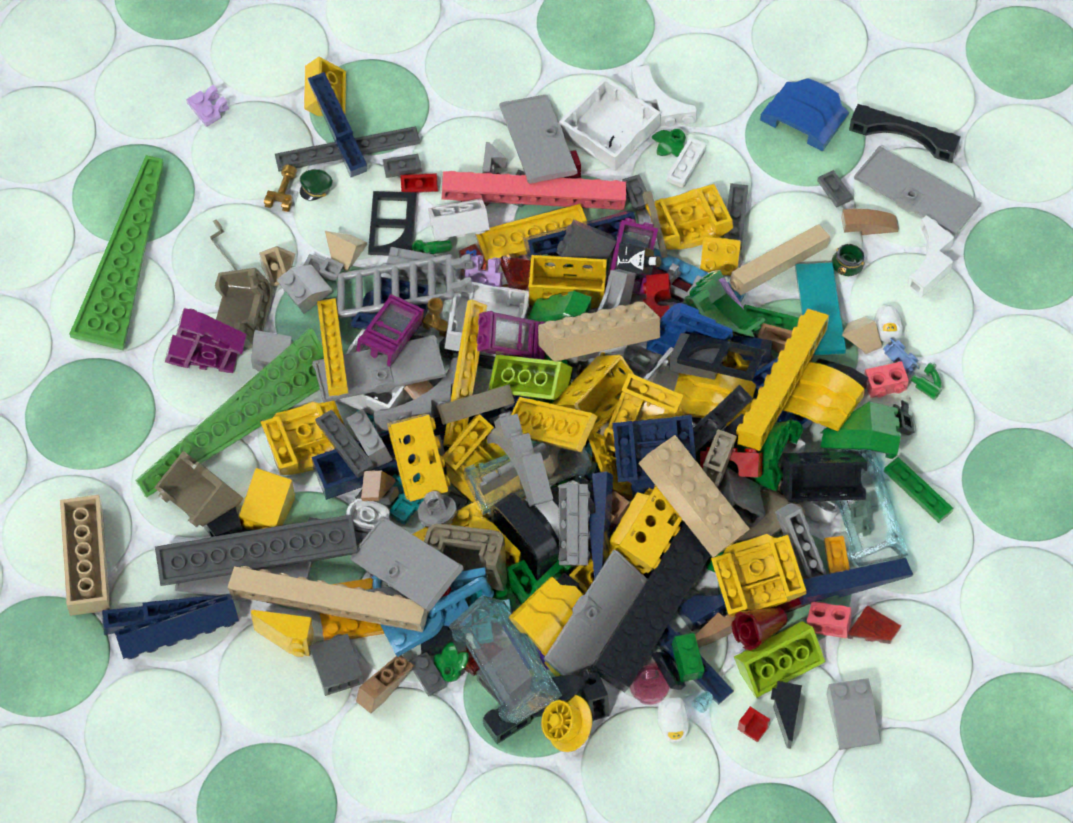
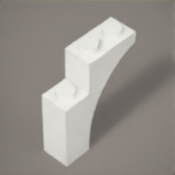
(671, 110)
(936, 263)

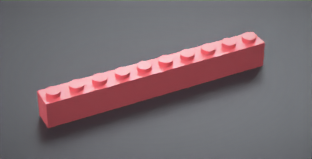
(516, 190)

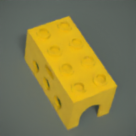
(550, 280)
(597, 388)
(425, 448)
(657, 537)

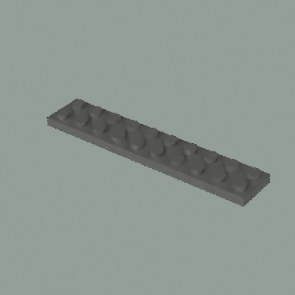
(256, 549)

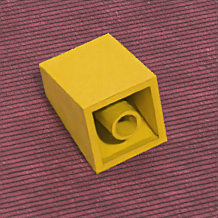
(266, 501)

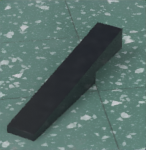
(720, 416)

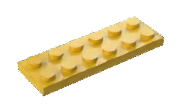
(508, 237)
(554, 423)

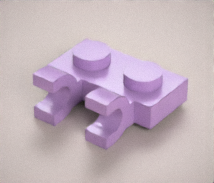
(203, 108)
(487, 277)

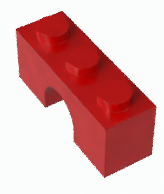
(657, 289)
(748, 462)

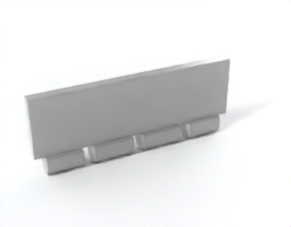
(507, 472)

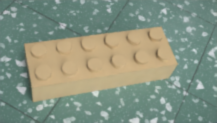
(599, 331)
(694, 496)
(84, 555)

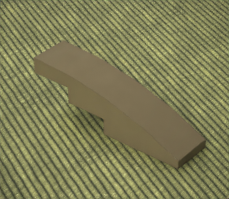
(475, 404)
(719, 456)

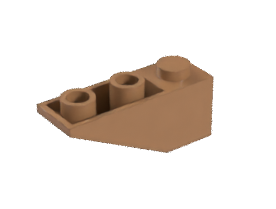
(383, 683)

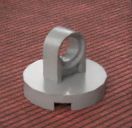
(437, 509)

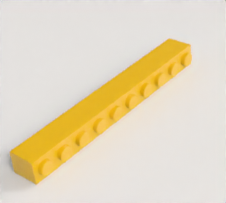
(782, 380)

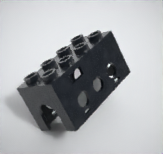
(822, 473)

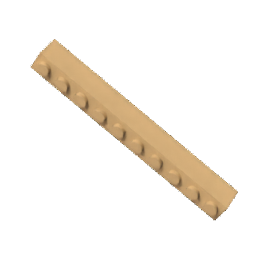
(327, 598)

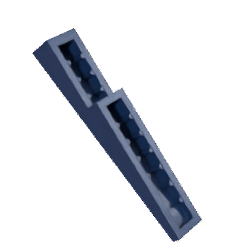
(338, 125)
(601, 520)
(855, 580)
(124, 617)
(710, 680)

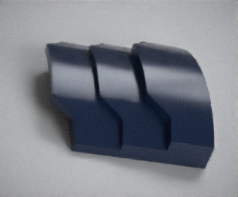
(363, 320)
(638, 438)

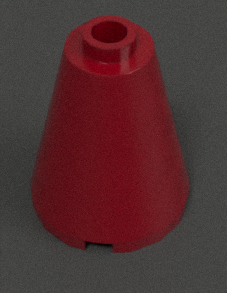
(757, 626)

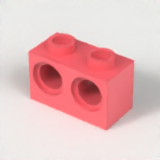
(884, 376)
(829, 619)

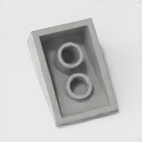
(853, 713)

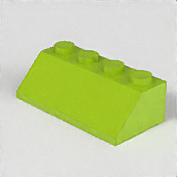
(530, 376)
(780, 658)

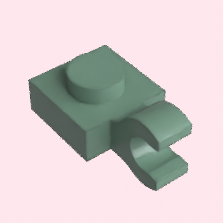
(860, 515)

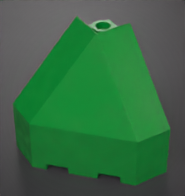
(716, 304)
(559, 307)
(867, 428)

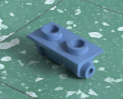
(896, 351)

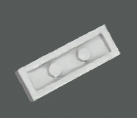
(686, 162)

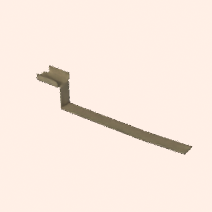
(648, 199)
(219, 227)

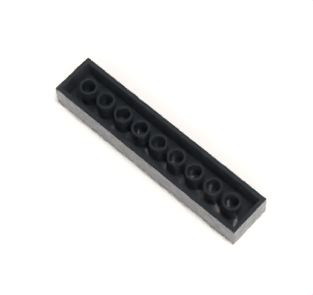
(652, 610)

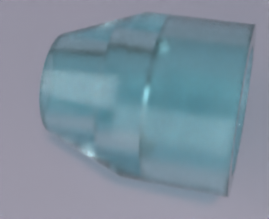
(702, 701)

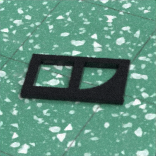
(405, 241)
(699, 342)

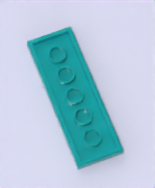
(819, 293)

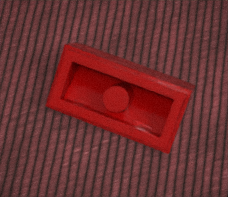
(419, 183)

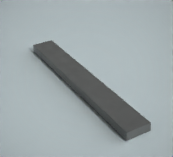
(329, 152)

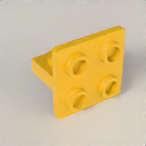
(720, 255)

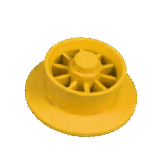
(567, 723)

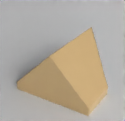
(344, 248)
(275, 263)
(863, 334)

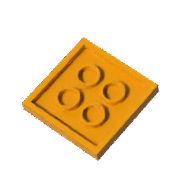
(354, 628)

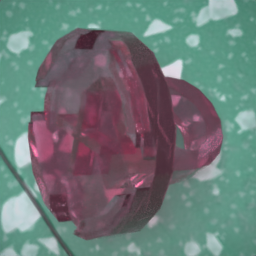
(649, 685)

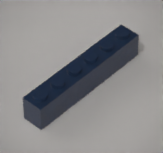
(548, 241)
(176, 626)

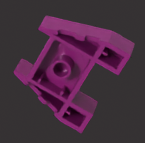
(204, 343)

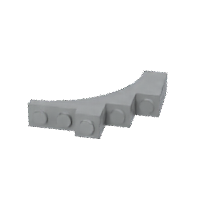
(617, 293)
(424, 404)
(519, 449)

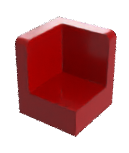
(753, 724)

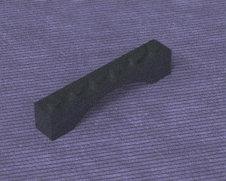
(872, 121)

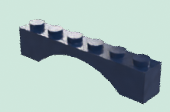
(700, 610)

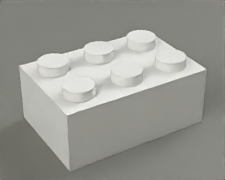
(458, 219)

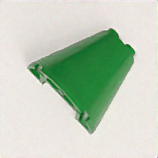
(772, 450)

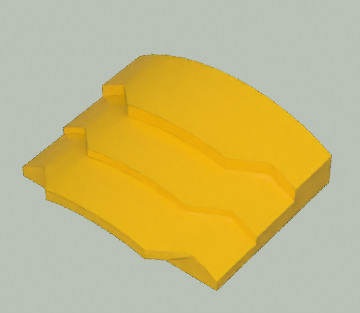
(692, 216)
(704, 394)
(825, 396)
(643, 401)
(297, 438)
(470, 449)
(758, 574)
(546, 614)

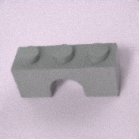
(369, 438)

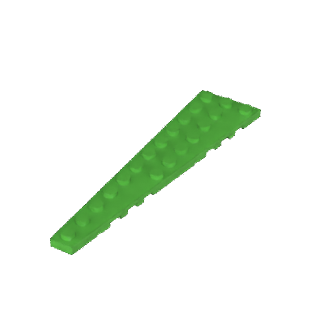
(111, 295)
(270, 391)

